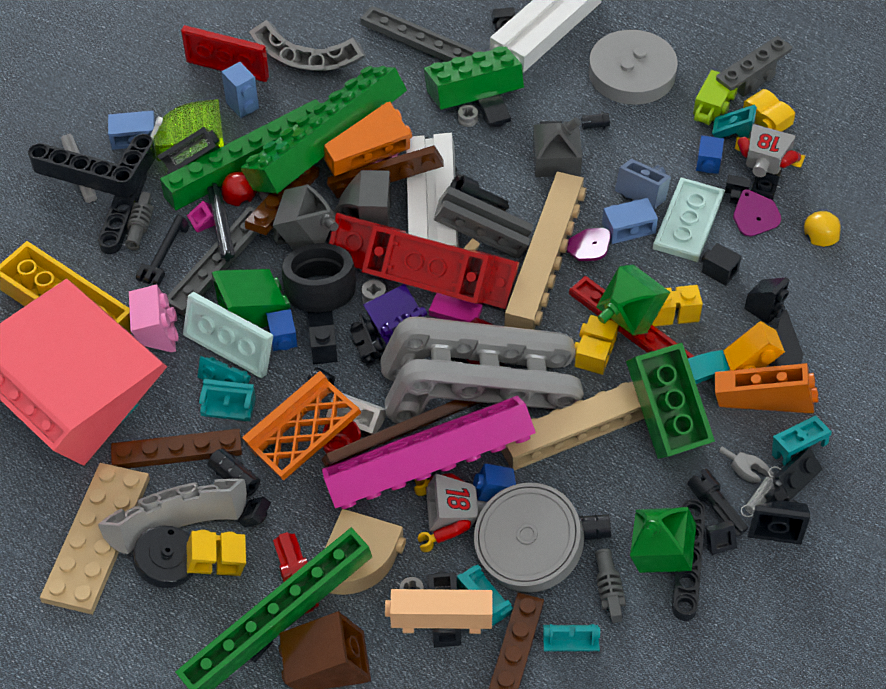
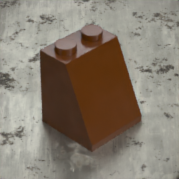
(324, 654)

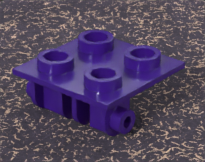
(391, 309)

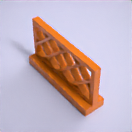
(290, 414)

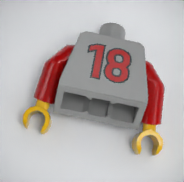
(768, 150)
(450, 507)

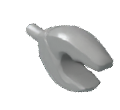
(744, 463)

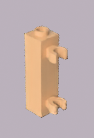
(440, 609)

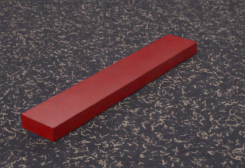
(589, 295)

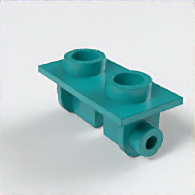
(215, 370)
(571, 637)

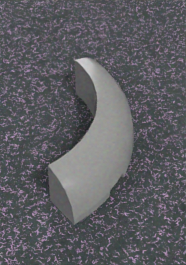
(304, 57)
(175, 508)

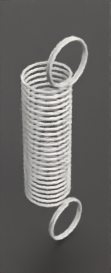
(759, 493)

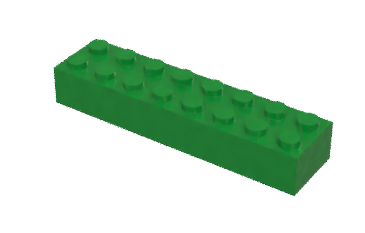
(304, 143)

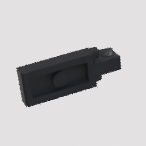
(794, 476)

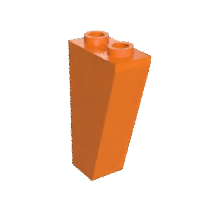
(368, 140)
(768, 388)

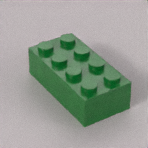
(473, 77)
(670, 400)

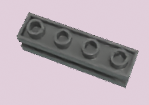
(483, 222)

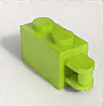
(712, 100)

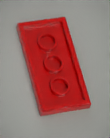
(223, 51)

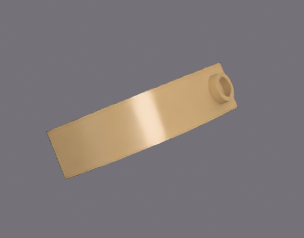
(384, 543)

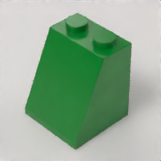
(249, 294)

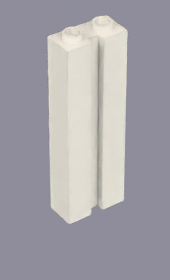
(540, 27)
(427, 188)

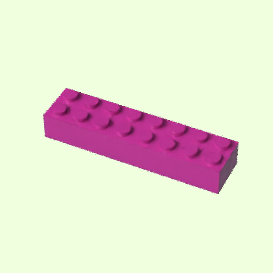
(428, 452)

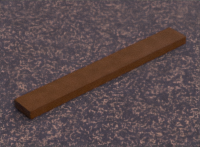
(396, 431)

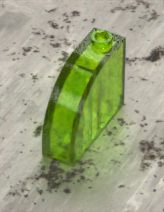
(185, 121)

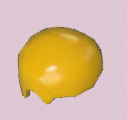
(822, 228)

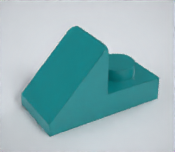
(735, 122)

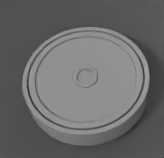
(632, 67)
(529, 537)

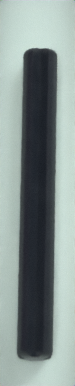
(221, 222)

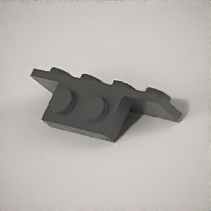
(755, 67)

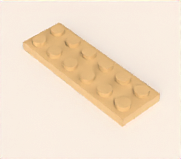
(85, 555)

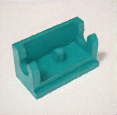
(227, 400)
(799, 438)
(475, 580)

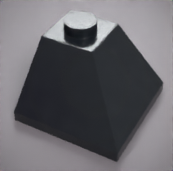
(780, 521)

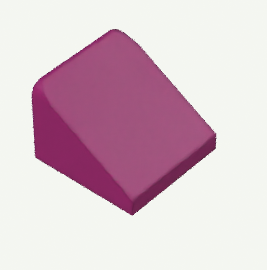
(201, 217)

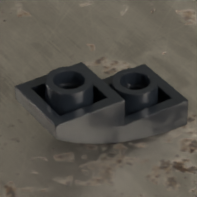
(494, 110)
(766, 185)

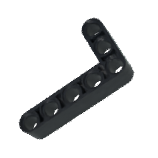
(94, 173)

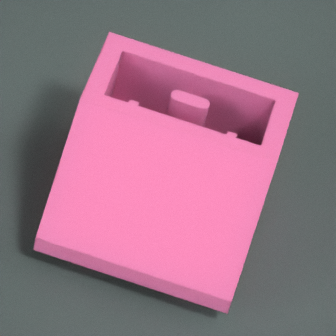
(153, 318)

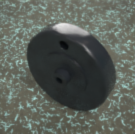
(162, 556)

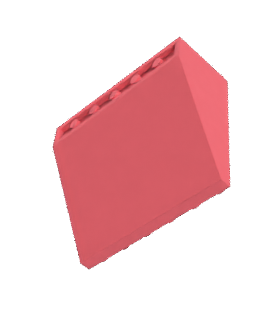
(72, 370)

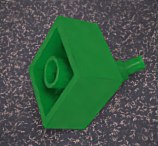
(632, 300)
(663, 540)

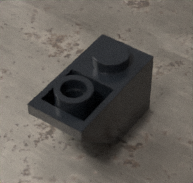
(767, 298)

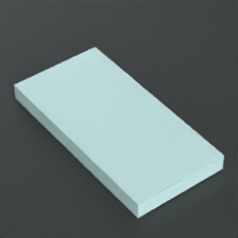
(688, 219)
(227, 335)

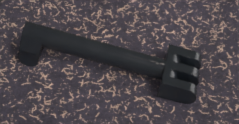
(152, 270)

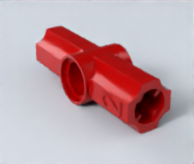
(289, 556)

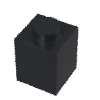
(721, 264)

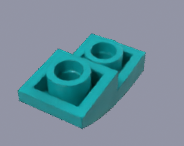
(706, 365)

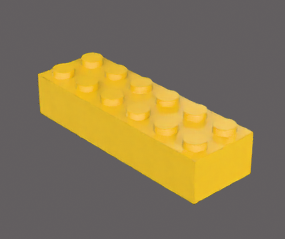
(33, 272)

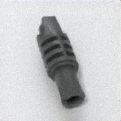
(139, 221)
(609, 585)

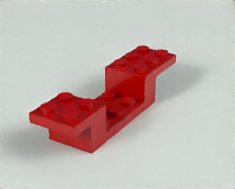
(425, 262)

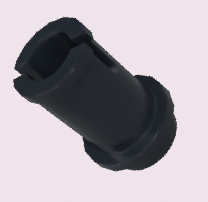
(597, 120)

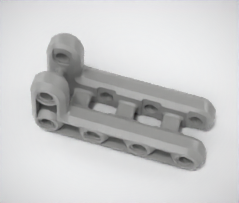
(423, 379)

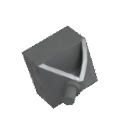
(557, 148)
(367, 197)
(304, 217)

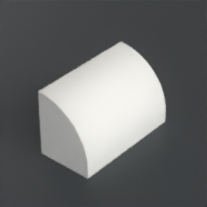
(370, 417)

